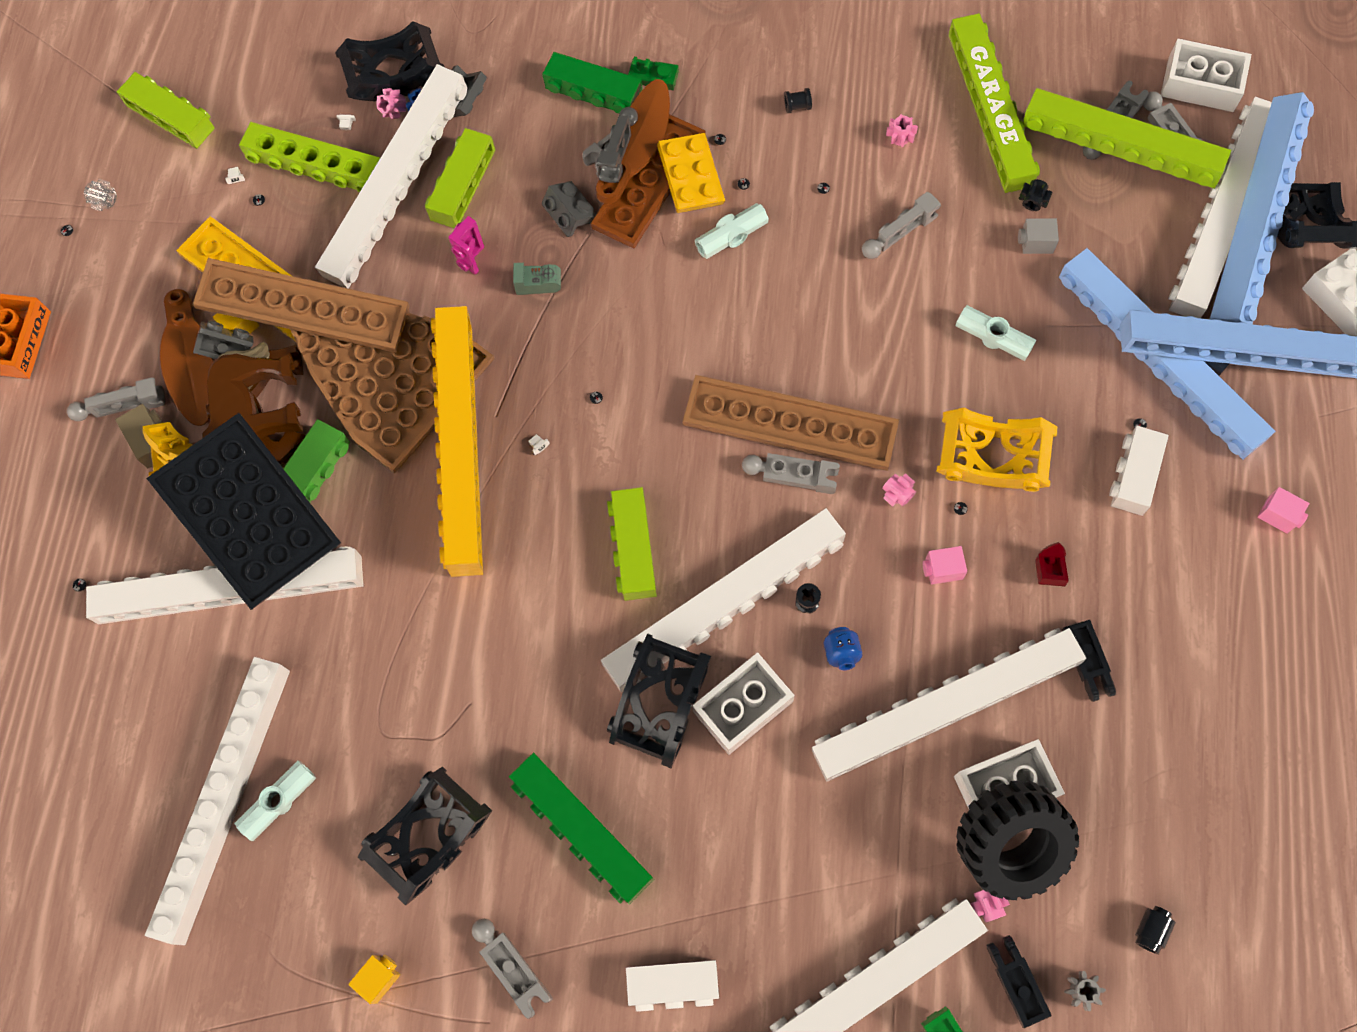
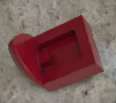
(1052, 566)

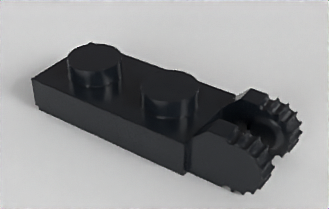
(1095, 663)
(1019, 985)

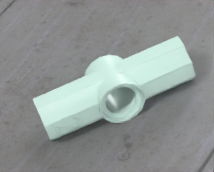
(731, 230)
(1009, 340)
(262, 814)

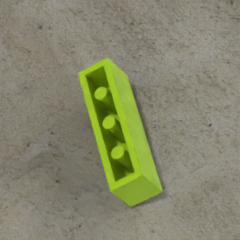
(166, 109)
(460, 178)
(633, 544)

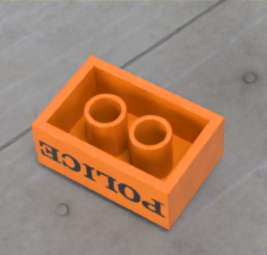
(21, 333)

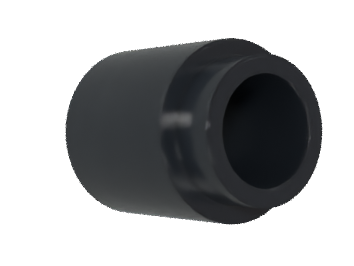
(1155, 929)

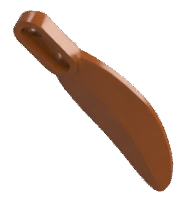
(653, 116)
(181, 368)

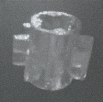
(100, 194)

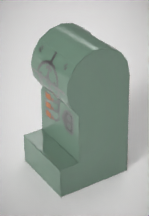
(536, 279)

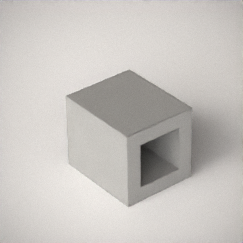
(1039, 236)

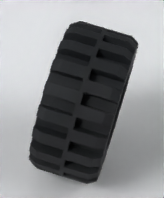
(1034, 862)

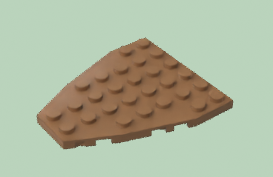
(382, 393)

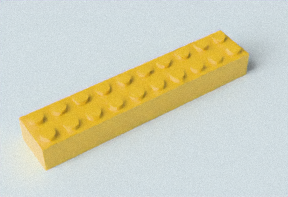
(457, 443)

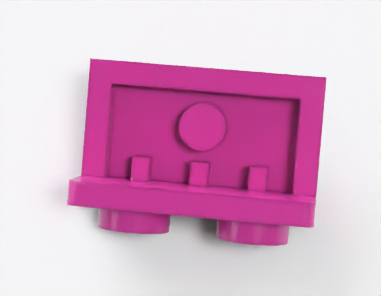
(466, 244)

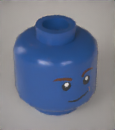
(842, 648)

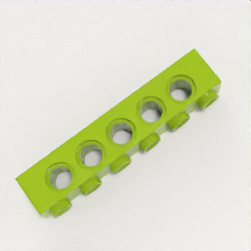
(307, 156)

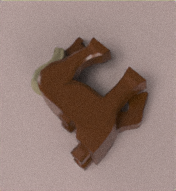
(238, 380)

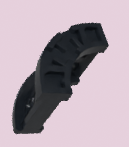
(372, 53)
(1333, 226)
(670, 740)
(420, 876)

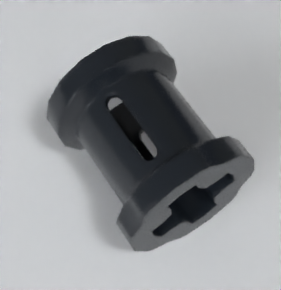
(797, 100)
(808, 590)

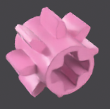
(391, 103)
(901, 130)
(899, 490)
(989, 906)

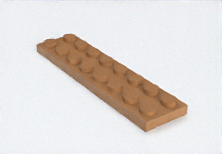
(301, 305)
(791, 422)

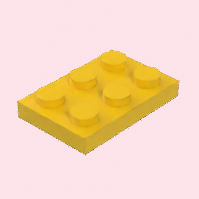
(691, 172)

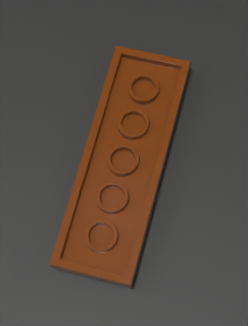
(642, 196)

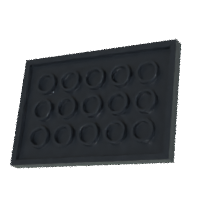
(244, 511)

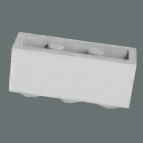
(1138, 470)
(672, 985)

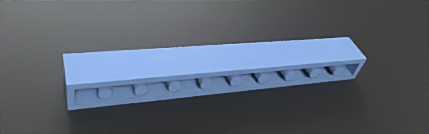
(1263, 209)
(1239, 343)
(1188, 379)

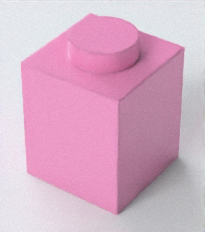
(1284, 510)
(945, 565)

